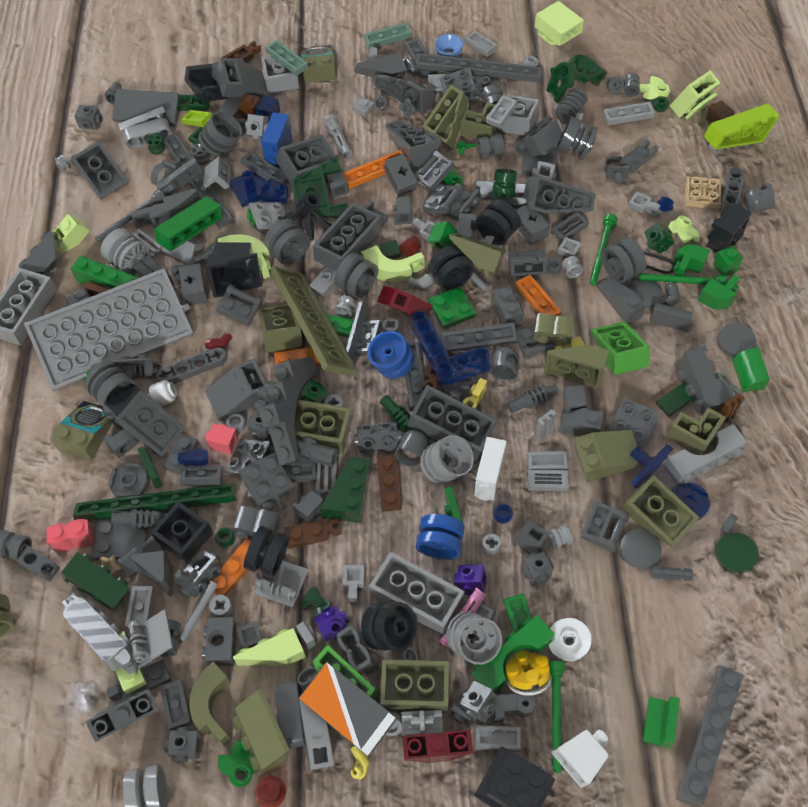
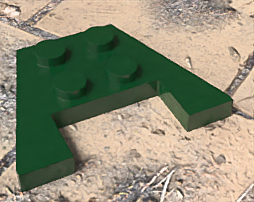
(314, 183)

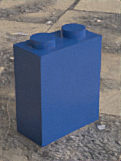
(276, 135)

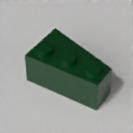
(349, 493)
(95, 581)

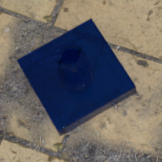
(247, 187)
(649, 464)

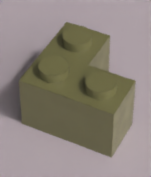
(474, 124)
(696, 434)

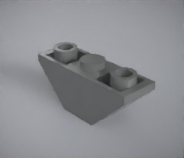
(44, 256)
(121, 714)

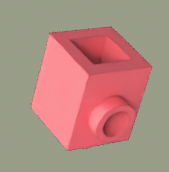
(222, 438)

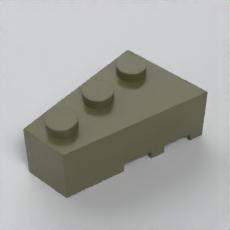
(446, 116)

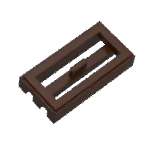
(731, 407)

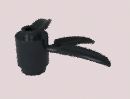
(305, 208)

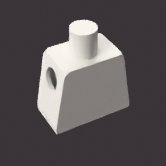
(582, 756)

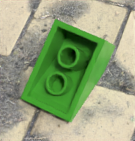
(625, 347)

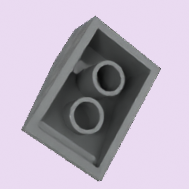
(303, 156)
(99, 170)

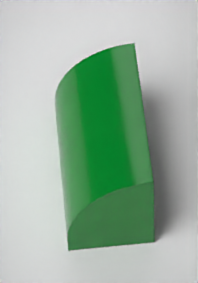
(751, 370)

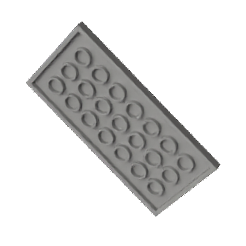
(108, 326)

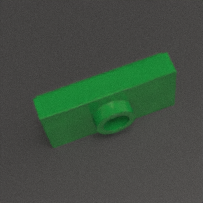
(451, 508)
(517, 610)

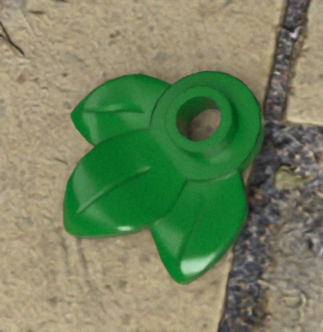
(237, 762)

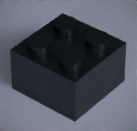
(728, 228)
(182, 532)

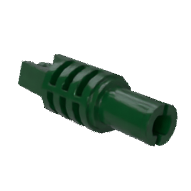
(397, 413)

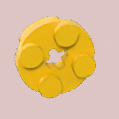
(537, 668)

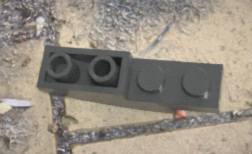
(162, 212)

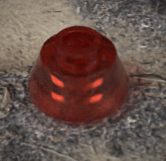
(410, 246)
(275, 795)

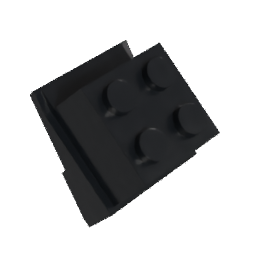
(234, 265)
(514, 782)

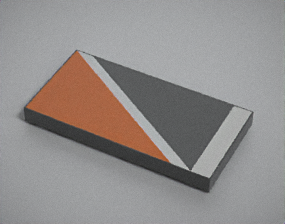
(347, 709)

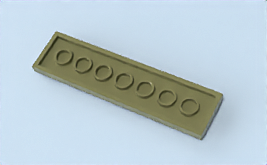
(313, 322)

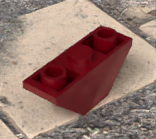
(402, 301)
(437, 746)

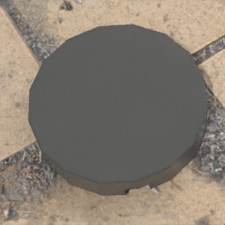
(735, 339)
(129, 480)

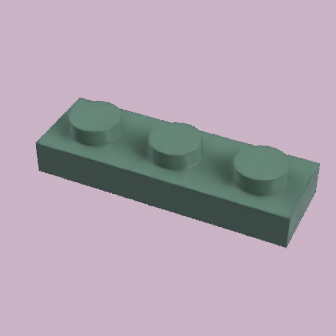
(388, 35)
(286, 57)

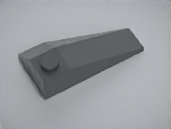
(402, 89)
(413, 142)
(556, 197)

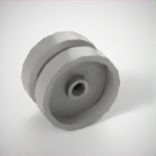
(145, 788)

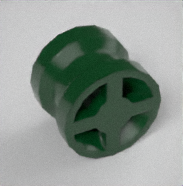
(155, 144)

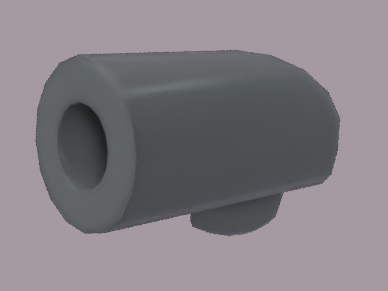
(673, 291)

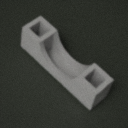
(685, 466)

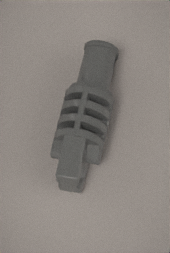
(533, 398)
(137, 518)

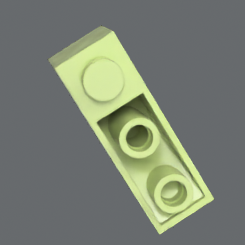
(70, 233)
(277, 651)

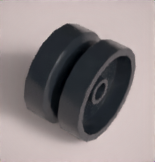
(498, 220)
(450, 268)
(266, 552)
(389, 626)

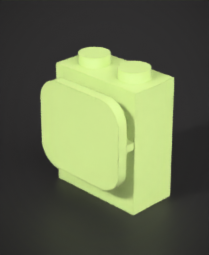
(558, 24)
(696, 96)

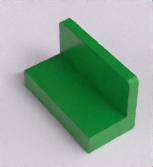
(661, 722)

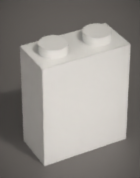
(490, 468)

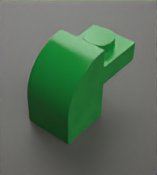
(690, 257)
(719, 296)

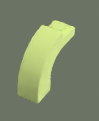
(257, 247)
(394, 270)

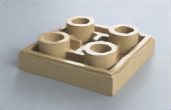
(703, 192)

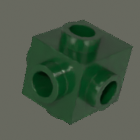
(659, 237)
(313, 392)

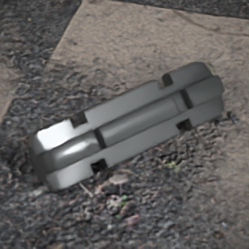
(672, 573)

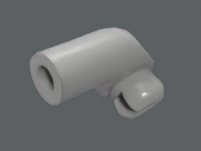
(421, 283)

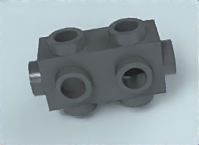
(377, 437)
(198, 573)

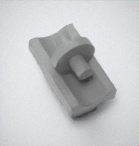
(421, 722)

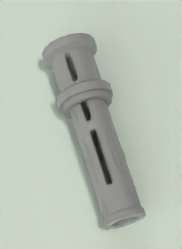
(336, 130)

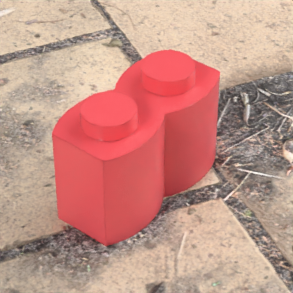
(67, 536)

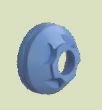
(449, 42)

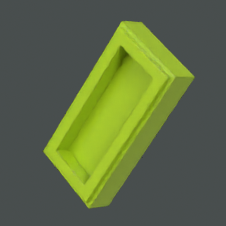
(196, 118)

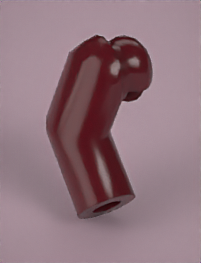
(219, 342)

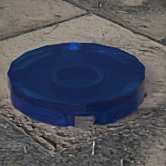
(694, 497)

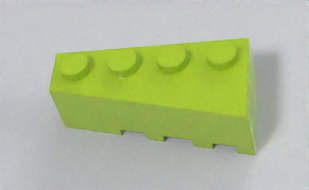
(742, 128)

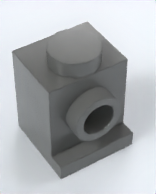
(402, 211)
(309, 506)
(531, 537)

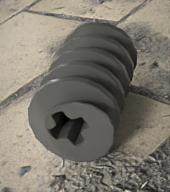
(571, 104)

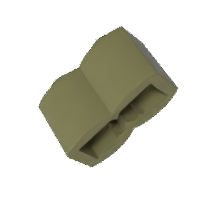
(554, 329)

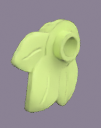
(655, 89)
(685, 230)

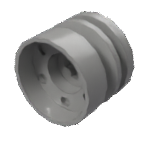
(123, 250)
(447, 459)
(485, 638)

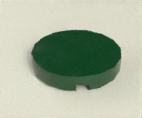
(737, 552)

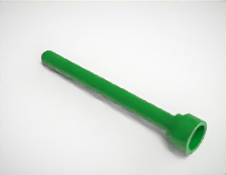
(609, 223)
(722, 279)
(557, 669)

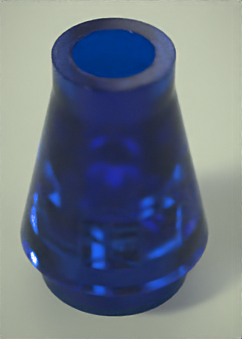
(194, 457)

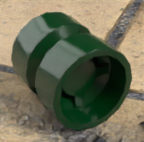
(504, 183)

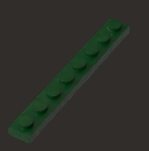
(156, 501)

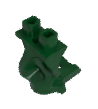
(577, 68)

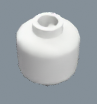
(162, 393)

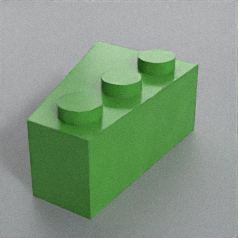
(335, 660)

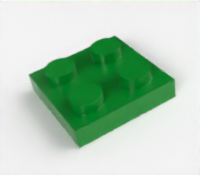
(452, 307)

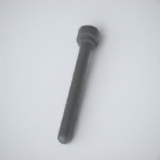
(157, 198)

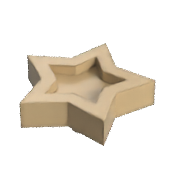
(111, 564)

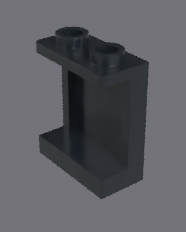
(202, 83)

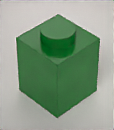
(440, 235)
(728, 261)

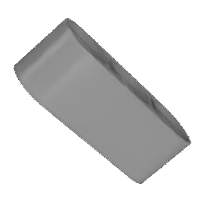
(136, 135)

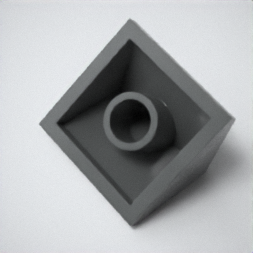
(156, 568)

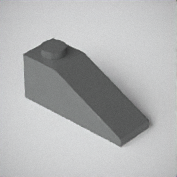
(389, 65)
(623, 300)

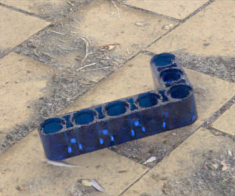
(446, 368)

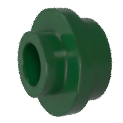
(660, 104)
(222, 533)

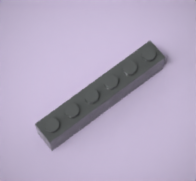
(709, 737)

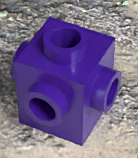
(471, 577)
(331, 622)

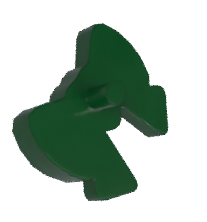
(314, 598)

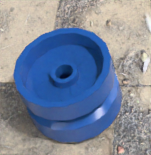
(391, 354)
(440, 536)

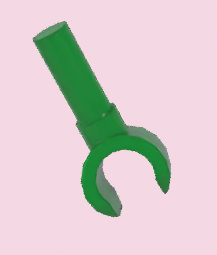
(463, 146)

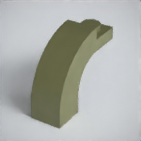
(202, 697)

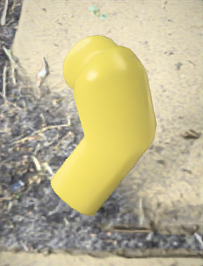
(361, 765)

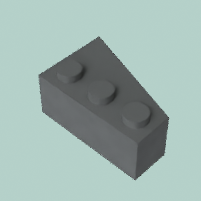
(700, 380)

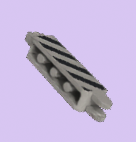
(98, 634)

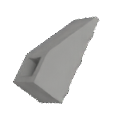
(316, 739)

